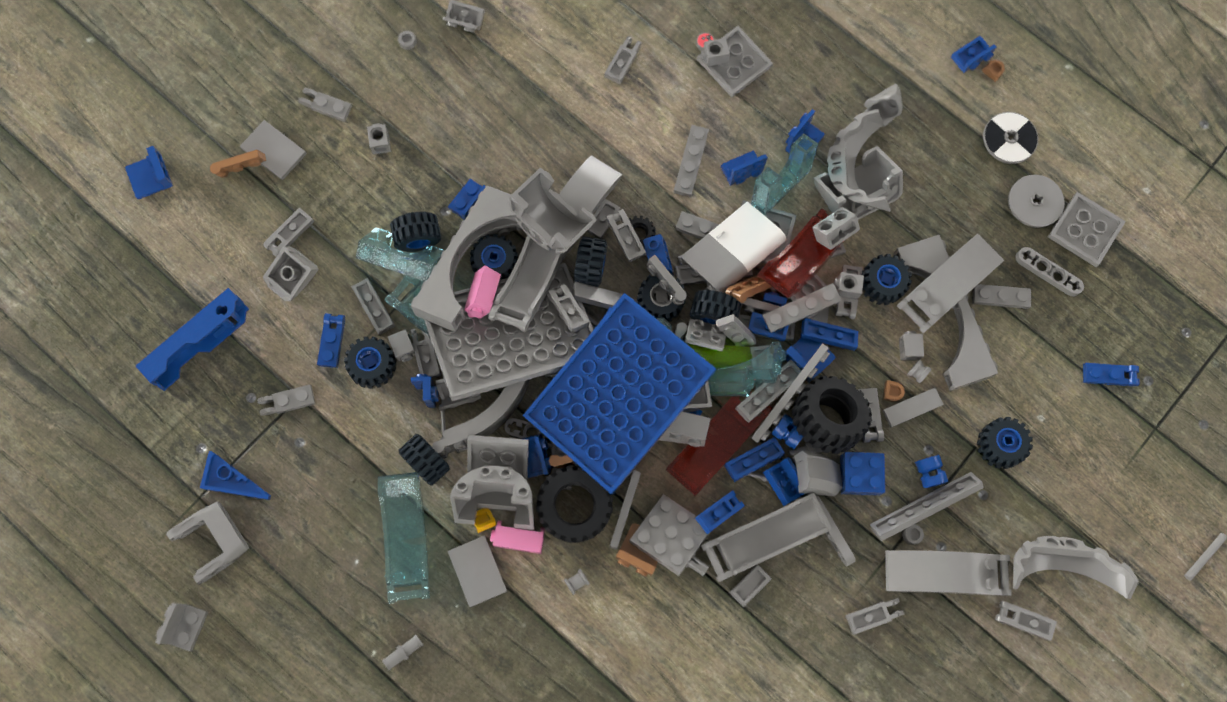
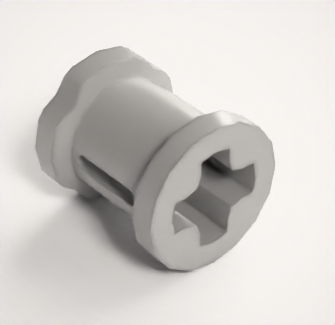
(576, 581)

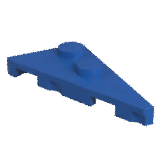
(224, 478)

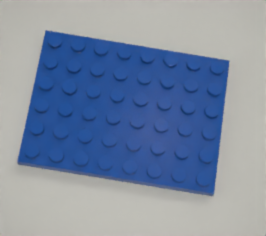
(619, 393)

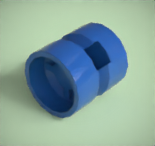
(782, 430)
(928, 465)

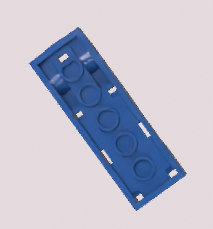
(199, 334)

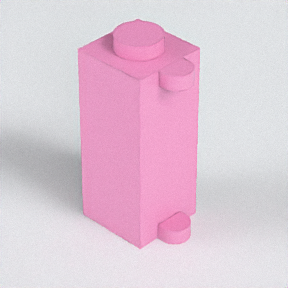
(482, 292)
(517, 539)

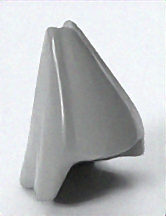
(888, 102)

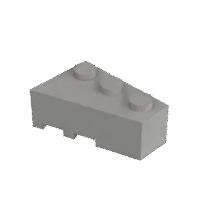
(687, 429)

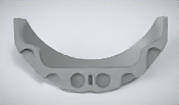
(844, 154)
(1075, 557)

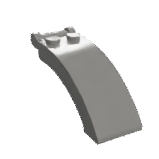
(589, 187)
(951, 281)
(526, 285)
(484, 423)
(767, 536)
(946, 572)

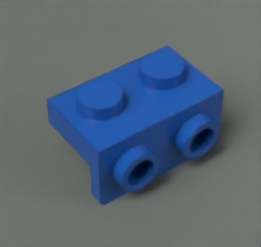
(972, 54)
(430, 393)
(537, 456)
(784, 481)

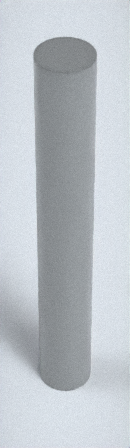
(1204, 558)

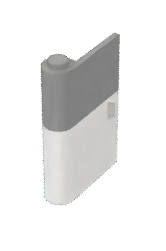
(734, 248)

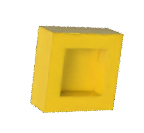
(484, 520)

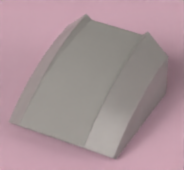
(289, 273)
(817, 474)

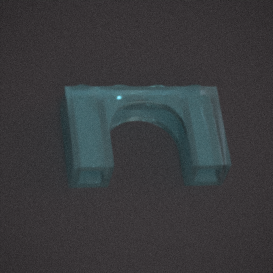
(772, 187)
(377, 250)

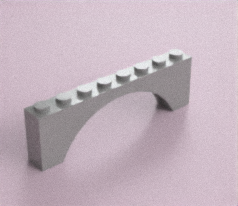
(437, 298)
(973, 357)

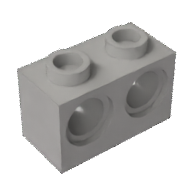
(836, 228)

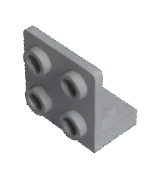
(705, 335)
(181, 626)

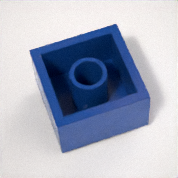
(862, 473)

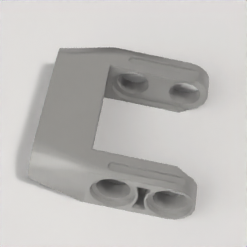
(224, 532)

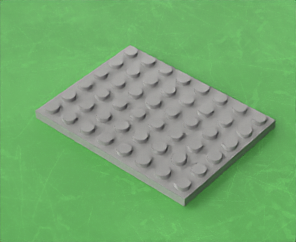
(496, 354)

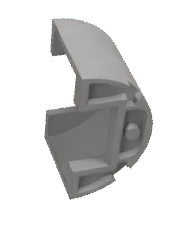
(545, 214)
(493, 489)

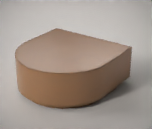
(994, 69)
(893, 391)

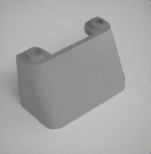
(875, 176)

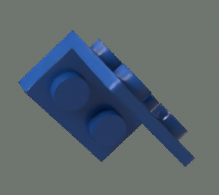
(804, 127)
(743, 167)
(149, 174)
(803, 351)

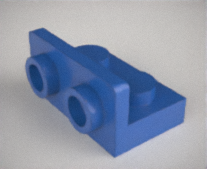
(466, 198)
(657, 246)

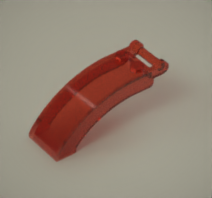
(798, 261)
(725, 435)

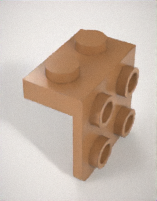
(632, 556)

